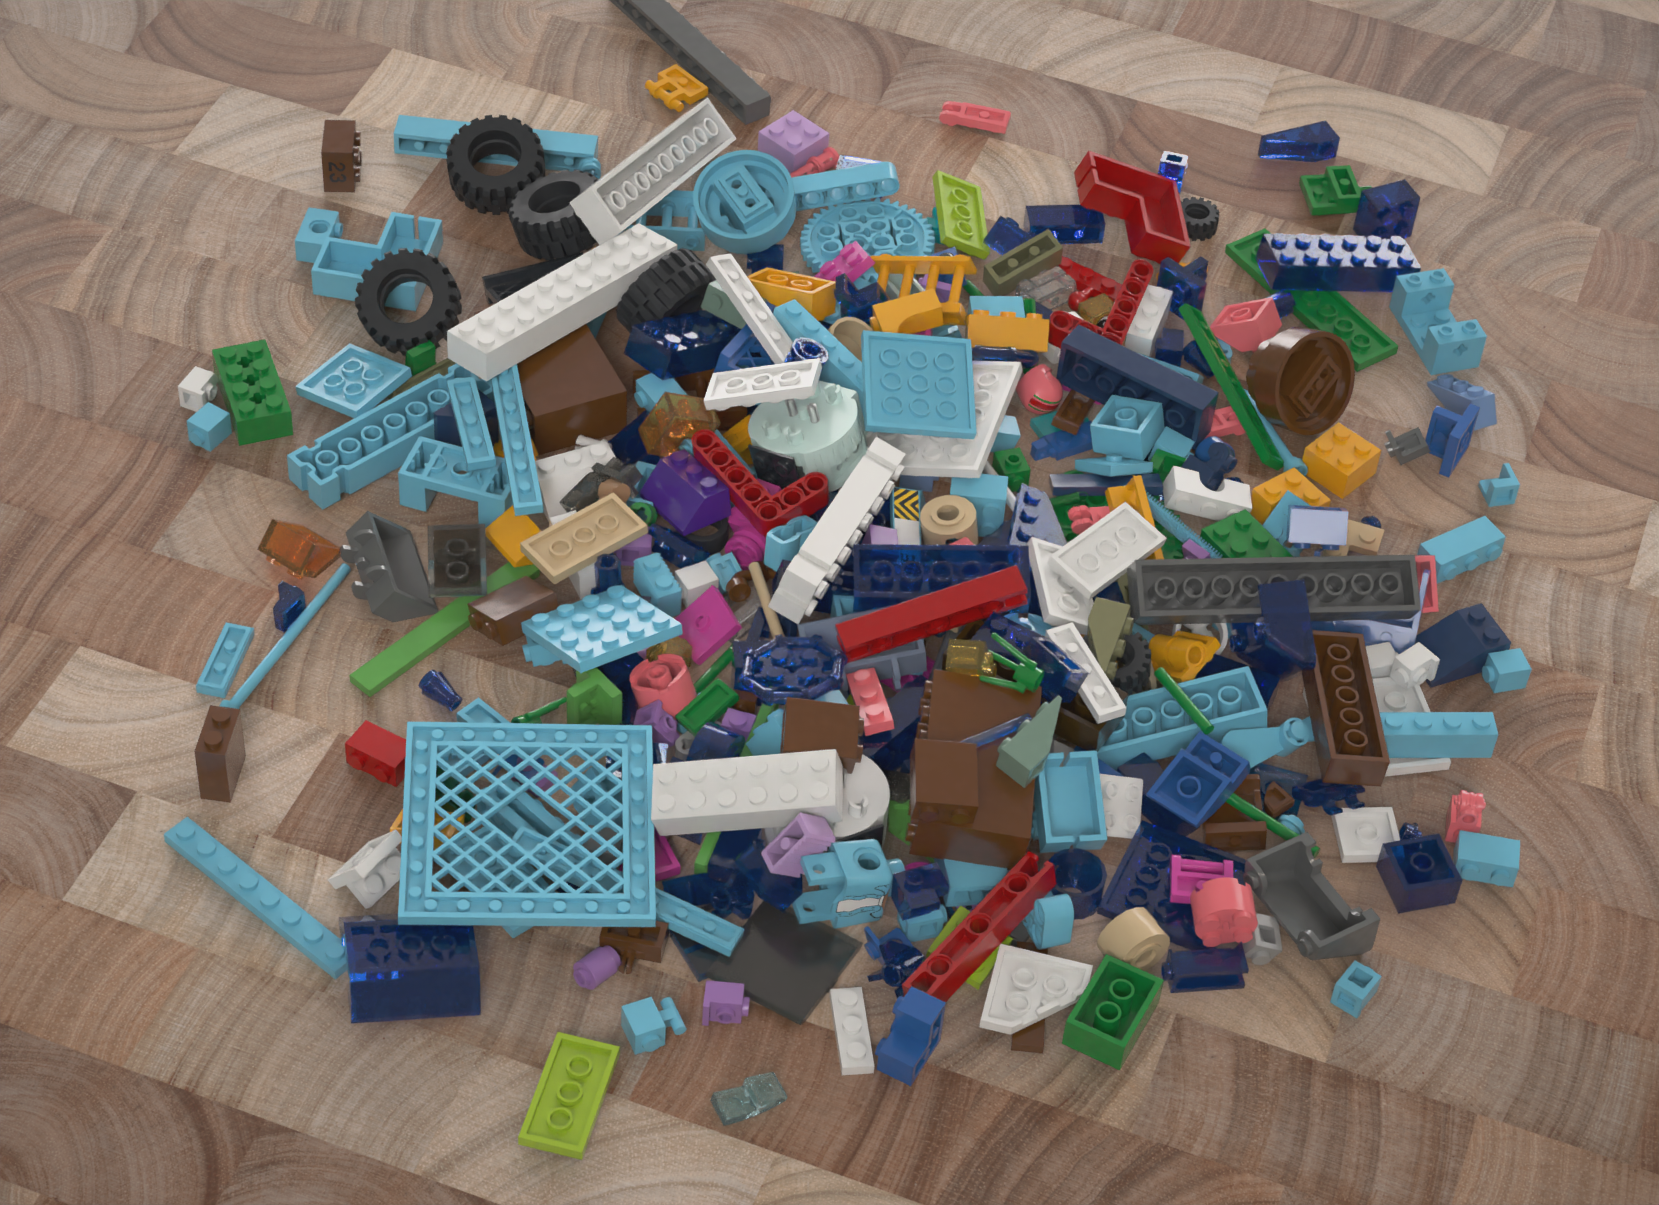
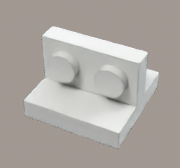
(371, 869)

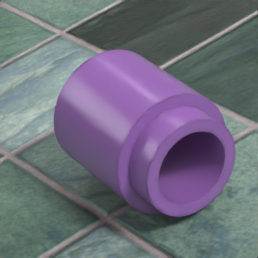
(596, 967)

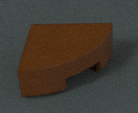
(1276, 800)

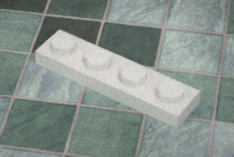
(1096, 689)

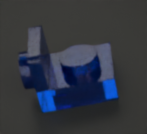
(289, 606)

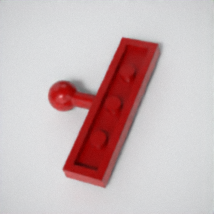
(1088, 283)

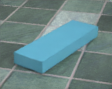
(225, 660)

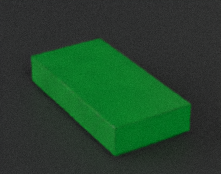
(707, 706)

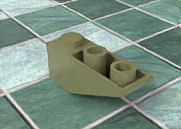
(1106, 631)

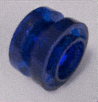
(806, 349)

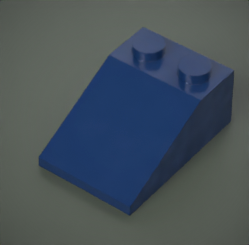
(1463, 643)

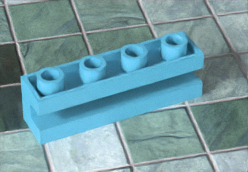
(524, 812)

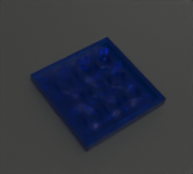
(1145, 881)

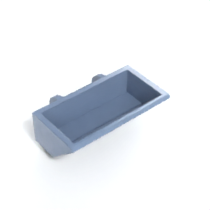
(887, 664)

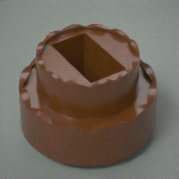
(1301, 379)

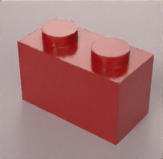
(377, 753)

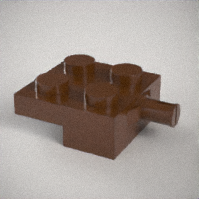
(636, 943)

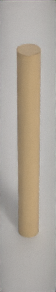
(765, 598)

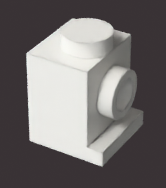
(197, 389)
(1414, 666)

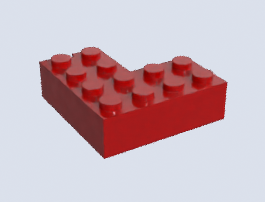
(1141, 199)

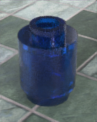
(1284, 302)

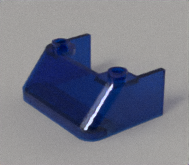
(1283, 634)

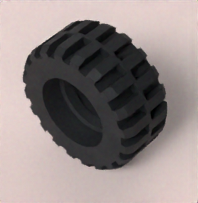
(487, 138)
(546, 220)
(385, 278)
(665, 289)

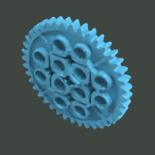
(874, 225)

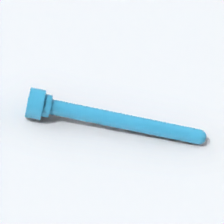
(1289, 460)

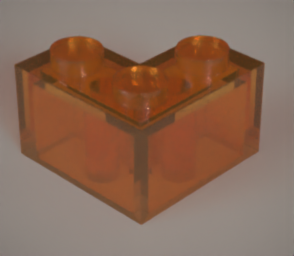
(673, 420)

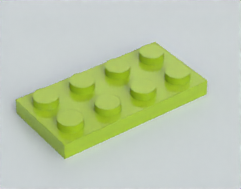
(960, 214)
(569, 1095)

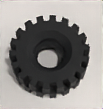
(1137, 664)

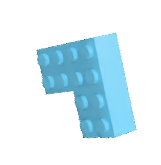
(343, 261)

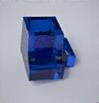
(918, 890)

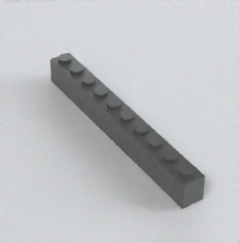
(699, 57)

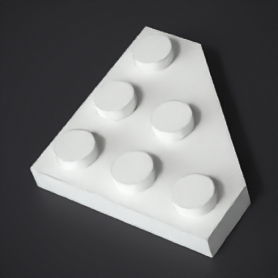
(1030, 988)

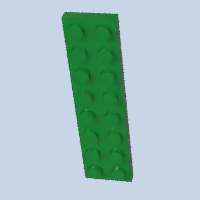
(1322, 309)

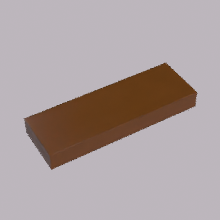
(1073, 412)

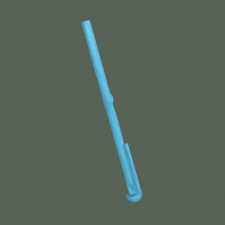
(287, 639)

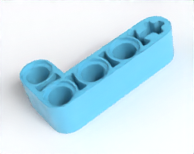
(1050, 921)

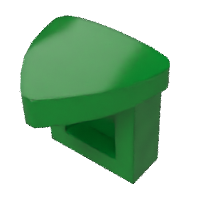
(421, 357)

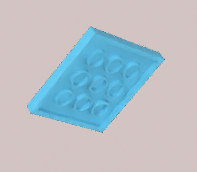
(918, 385)
(601, 628)

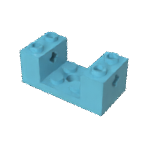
(1422, 310)
(434, 468)

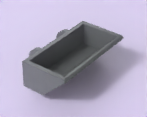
(388, 569)

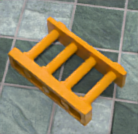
(957, 265)

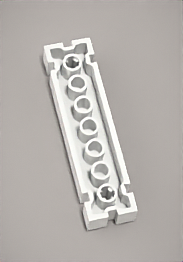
(837, 531)

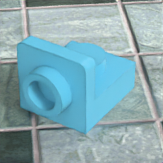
(724, 568)

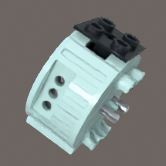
(808, 437)

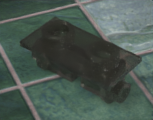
(898, 785)

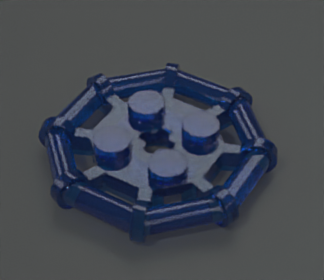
(1006, 354)
(805, 662)

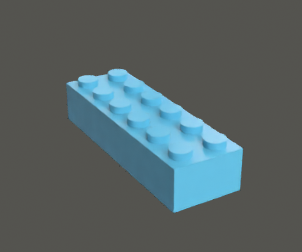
(1162, 728)

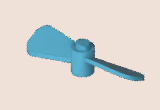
(1263, 743)

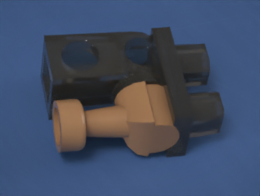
(605, 479)

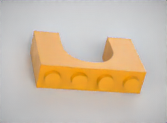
(908, 314)

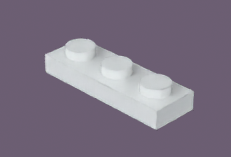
(851, 1031)

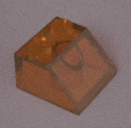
(298, 549)

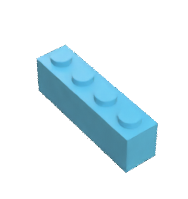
(1439, 734)

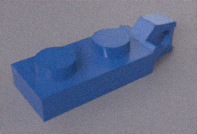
(1062, 444)

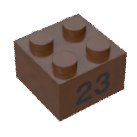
(341, 156)

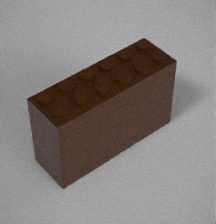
(571, 392)
(954, 710)

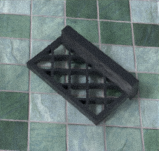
(503, 284)

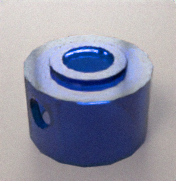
(716, 743)
(1080, 871)

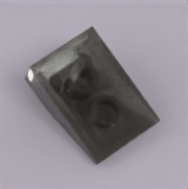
(457, 560)

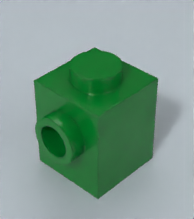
(1014, 465)

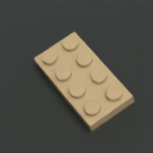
(583, 537)

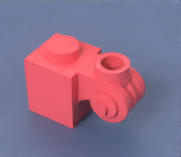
(1464, 814)

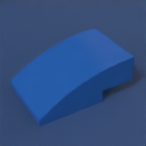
(1199, 780)

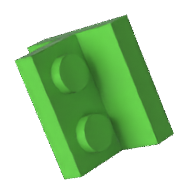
(594, 700)

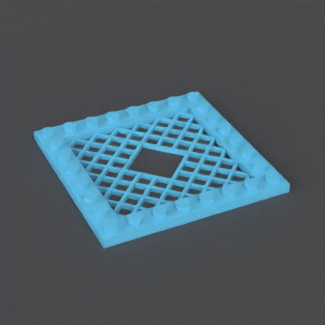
(623, 743)

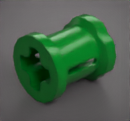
(648, 509)

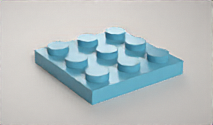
(353, 381)

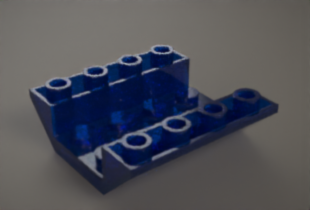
(409, 969)

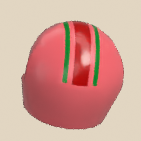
(1040, 390)

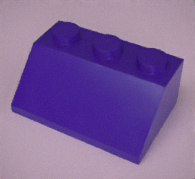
(686, 493)

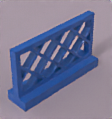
(739, 349)

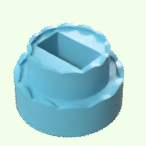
(731, 185)

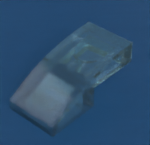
(752, 1098)

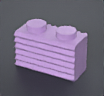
(799, 838)

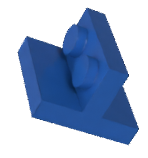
(1450, 435)

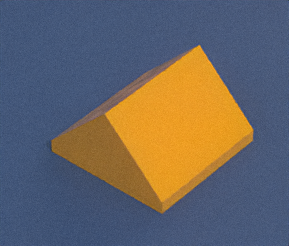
(508, 533)

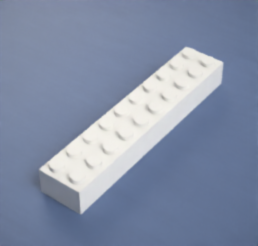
(652, 172)
(554, 304)

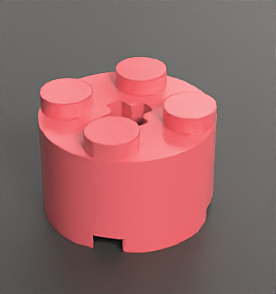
(663, 680)
(1223, 912)

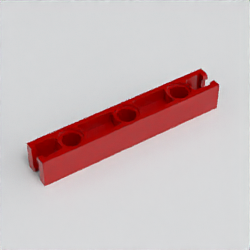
(931, 614)
(983, 929)

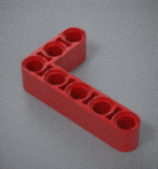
(1120, 315)
(749, 496)

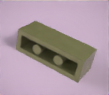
(1022, 262)

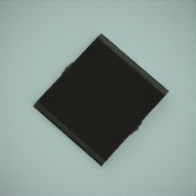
(786, 962)

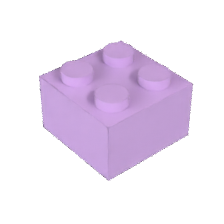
(793, 140)

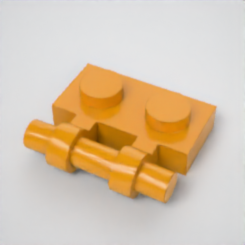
(681, 85)

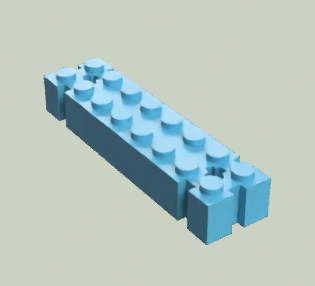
(373, 441)

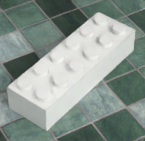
(746, 792)

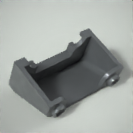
(1307, 904)

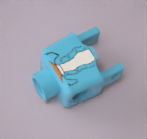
(851, 886)

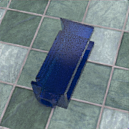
(1205, 969)

